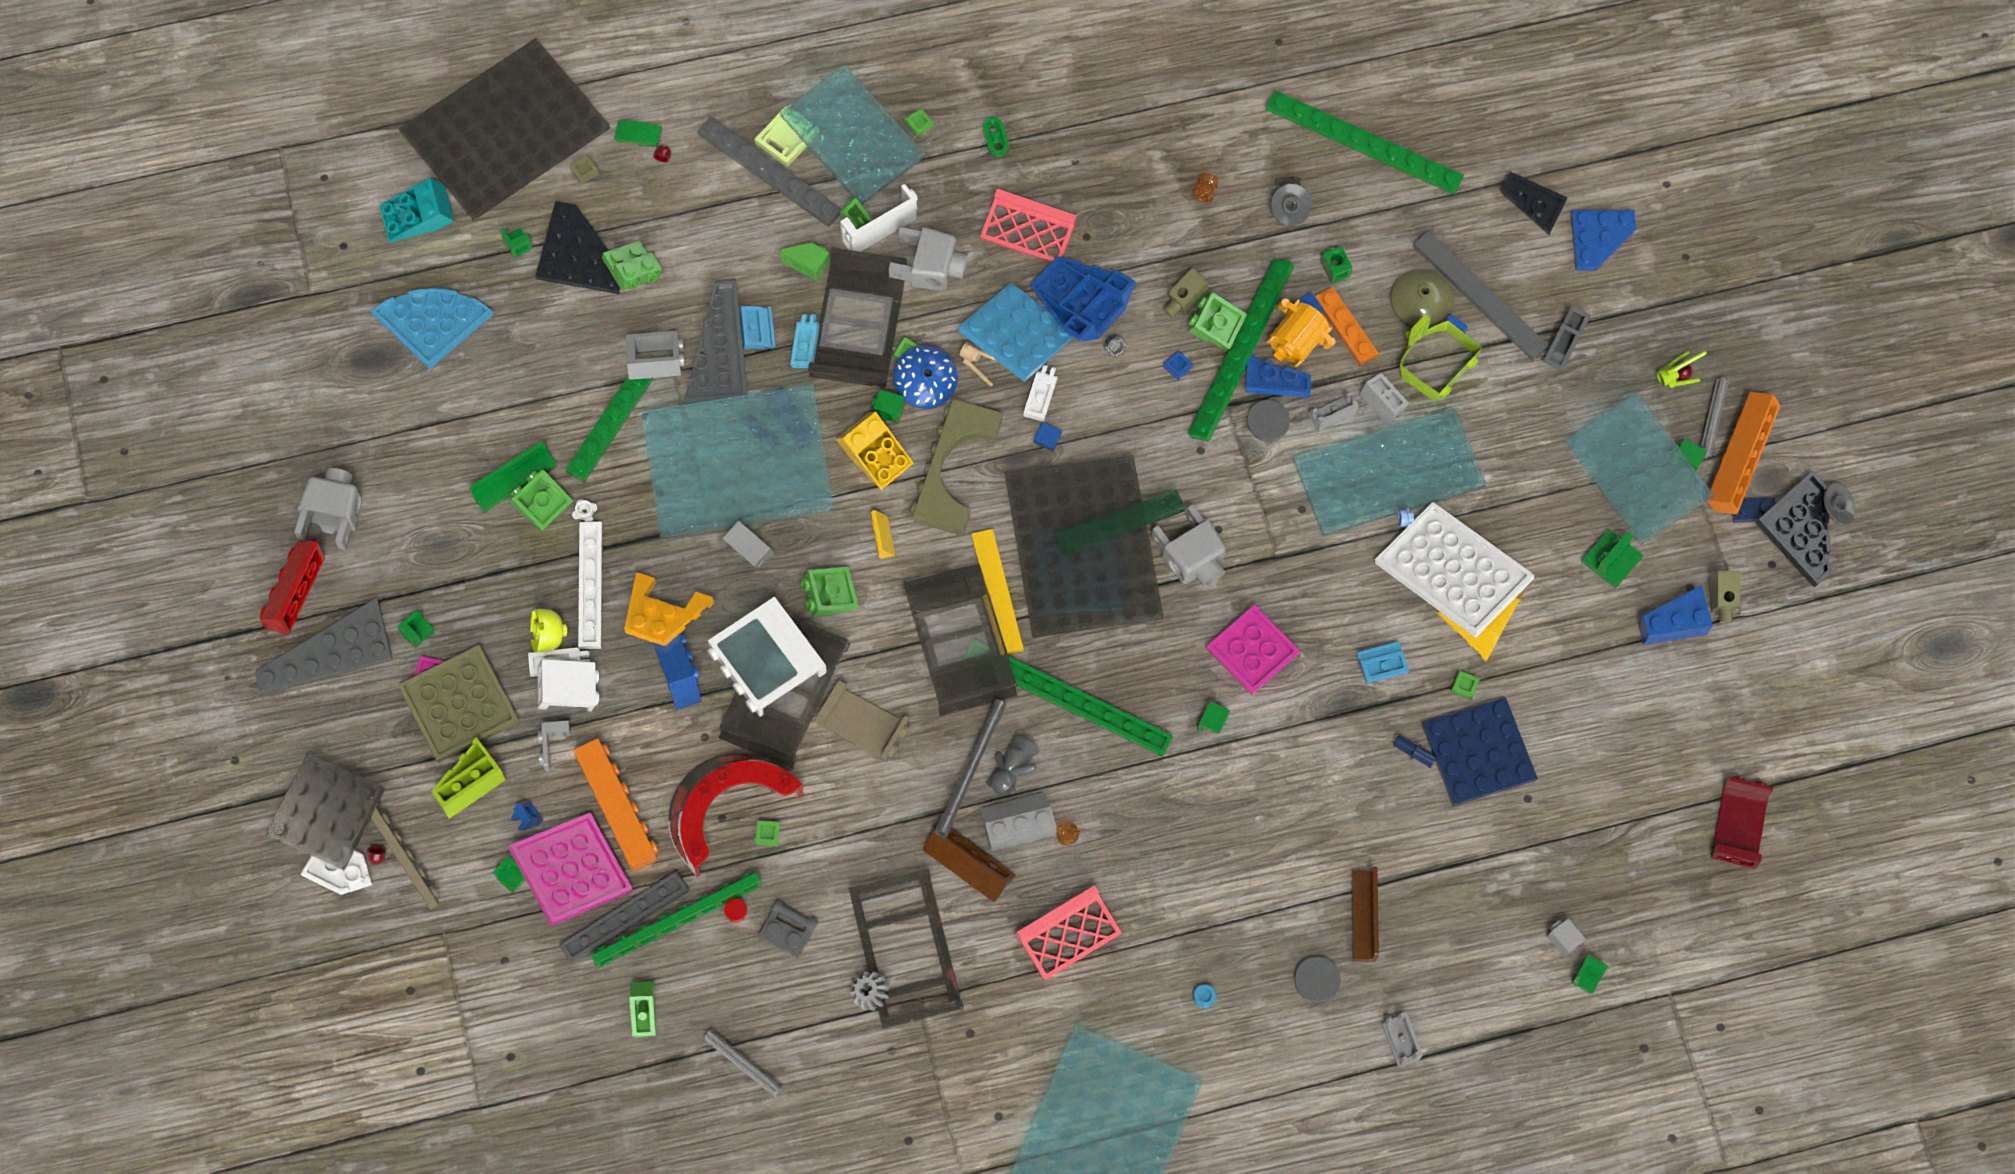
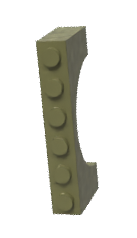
(962, 424)

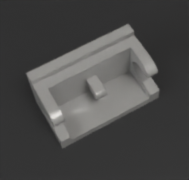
(1383, 398)
(1333, 412)
(748, 545)
(1402, 1039)

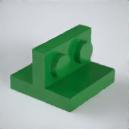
(1613, 557)

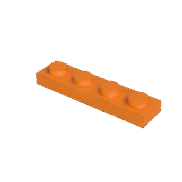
(1346, 327)

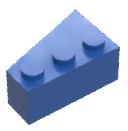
(1678, 619)
(678, 671)

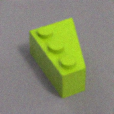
(468, 780)

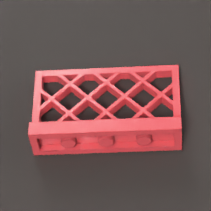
(1030, 209)
(1058, 915)

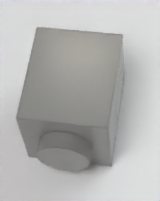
(1565, 937)

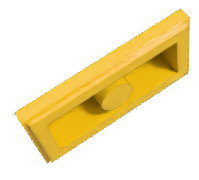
(882, 535)

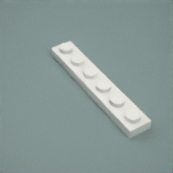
(590, 585)

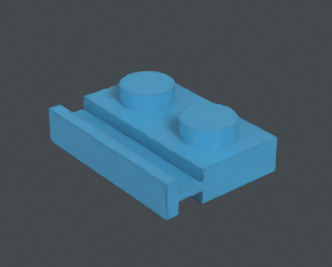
(757, 327)
(1382, 662)

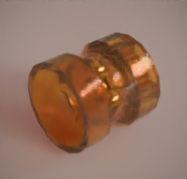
(1206, 185)

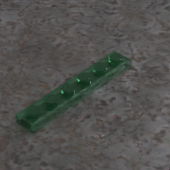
(1119, 522)

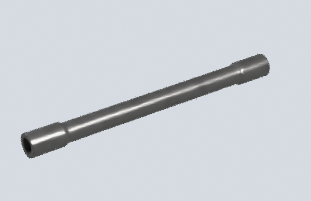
(948, 817)

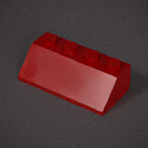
(293, 587)

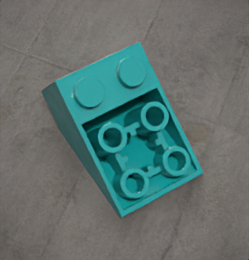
(417, 211)

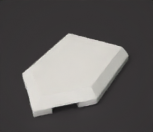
(353, 878)

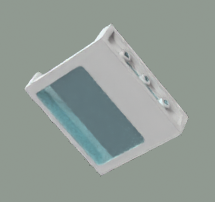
(765, 655)

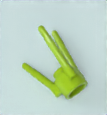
(1668, 374)

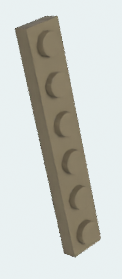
(405, 859)

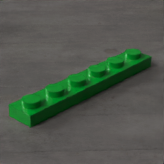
(607, 427)

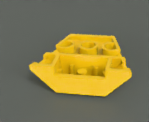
(1487, 639)

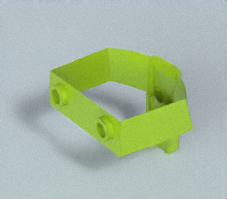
(1421, 330)

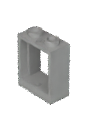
(654, 366)

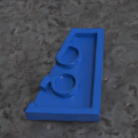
(1268, 378)

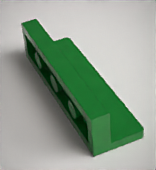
(504, 480)

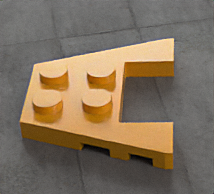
(656, 619)

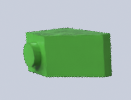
(807, 259)
(642, 1009)

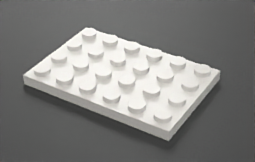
(1454, 569)

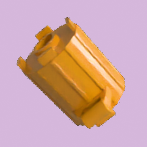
(1299, 332)

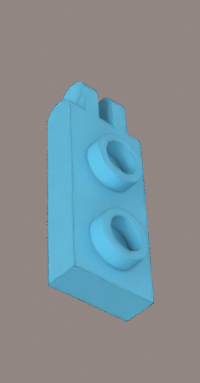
(805, 342)

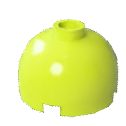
(546, 630)

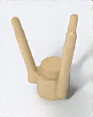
(973, 353)

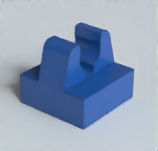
(527, 814)

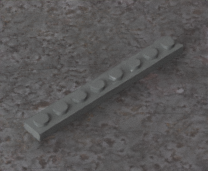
(769, 171)

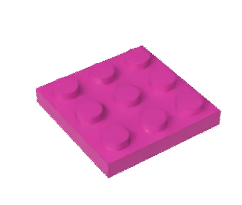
(1253, 650)

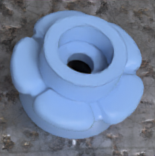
(1405, 518)

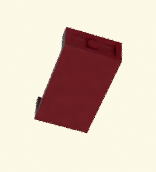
(1741, 822)

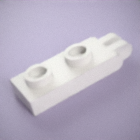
(1041, 394)
(570, 654)

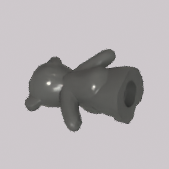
(1014, 765)

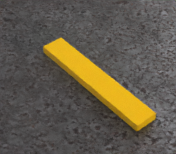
(994, 577)

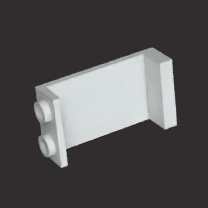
(881, 227)

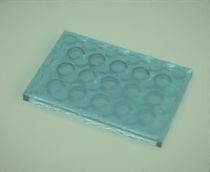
(852, 135)
(1639, 468)

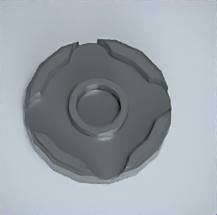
(1268, 420)
(1317, 979)

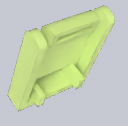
(784, 137)

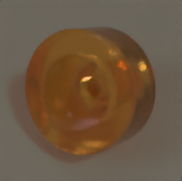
(1067, 833)

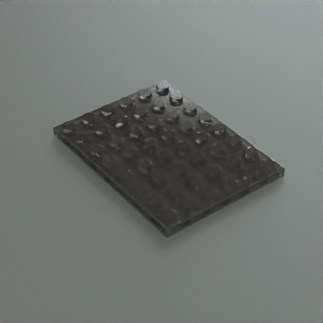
(504, 129)
(1094, 585)

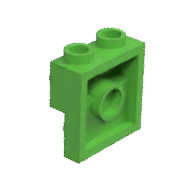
(632, 265)
(1216, 321)
(540, 499)
(829, 591)

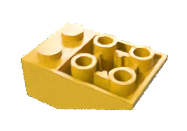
(874, 450)

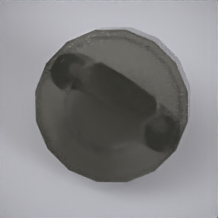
(1115, 345)

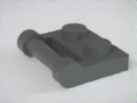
(785, 936)

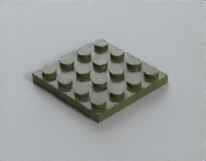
(458, 703)

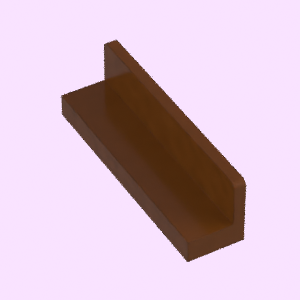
(969, 863)
(1365, 915)

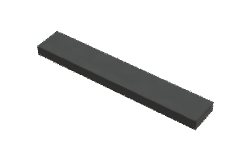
(623, 918)

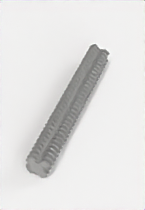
(1714, 416)
(742, 1063)

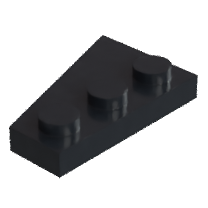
(1534, 200)

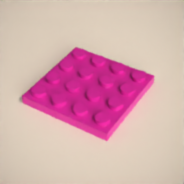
(570, 869)

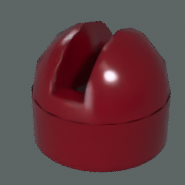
(662, 154)
(1686, 374)
(376, 855)

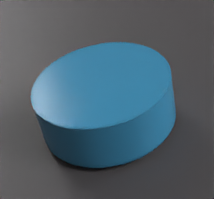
(1204, 996)

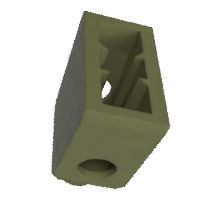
(1186, 294)
(1722, 587)

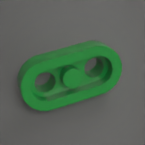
(996, 138)

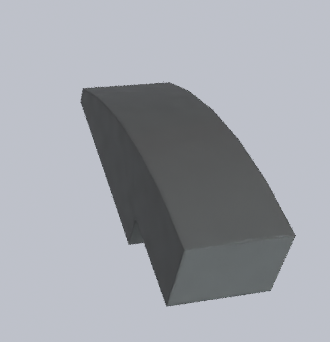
(1567, 338)

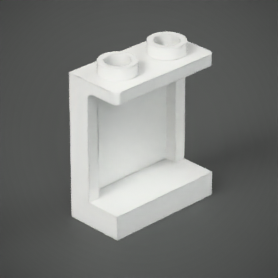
(567, 684)

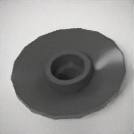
(1300, 204)
(1839, 503)

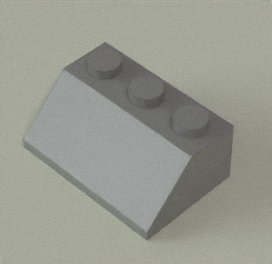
(1018, 821)

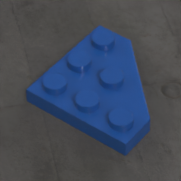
(1599, 235)

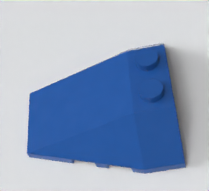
(1082, 296)

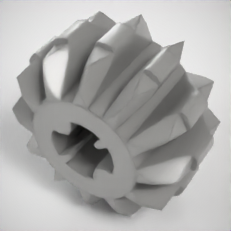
(875, 995)

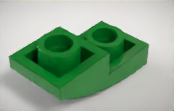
(638, 132)

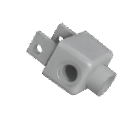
(934, 260)
(330, 504)
(1195, 552)

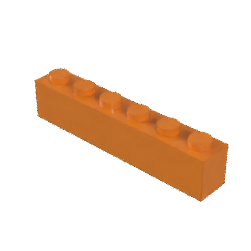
(1743, 452)
(615, 805)

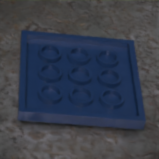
(1479, 751)

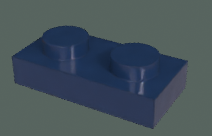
(1753, 509)

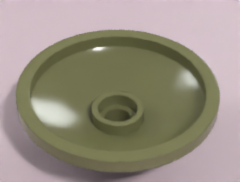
(1412, 305)

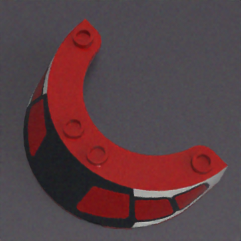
(704, 785)

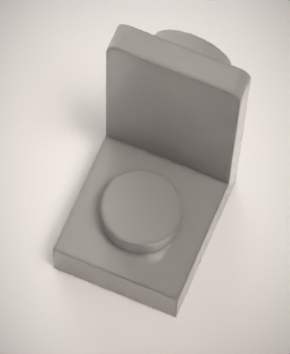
(555, 730)

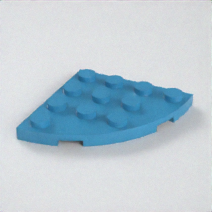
(431, 321)

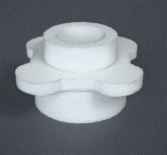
(584, 505)

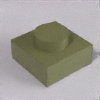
(584, 169)

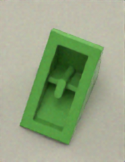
(855, 213)

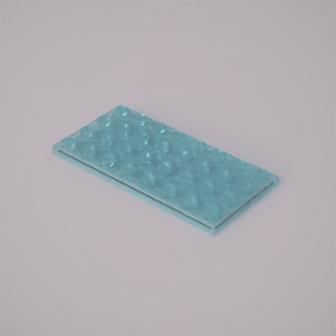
(1389, 472)

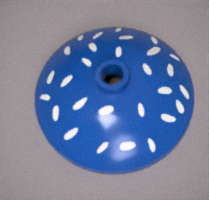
(919, 389)

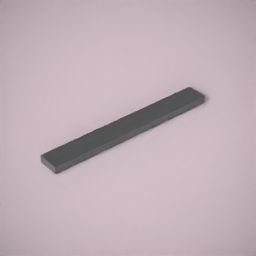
(1480, 295)

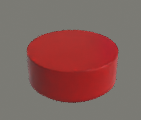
(735, 910)

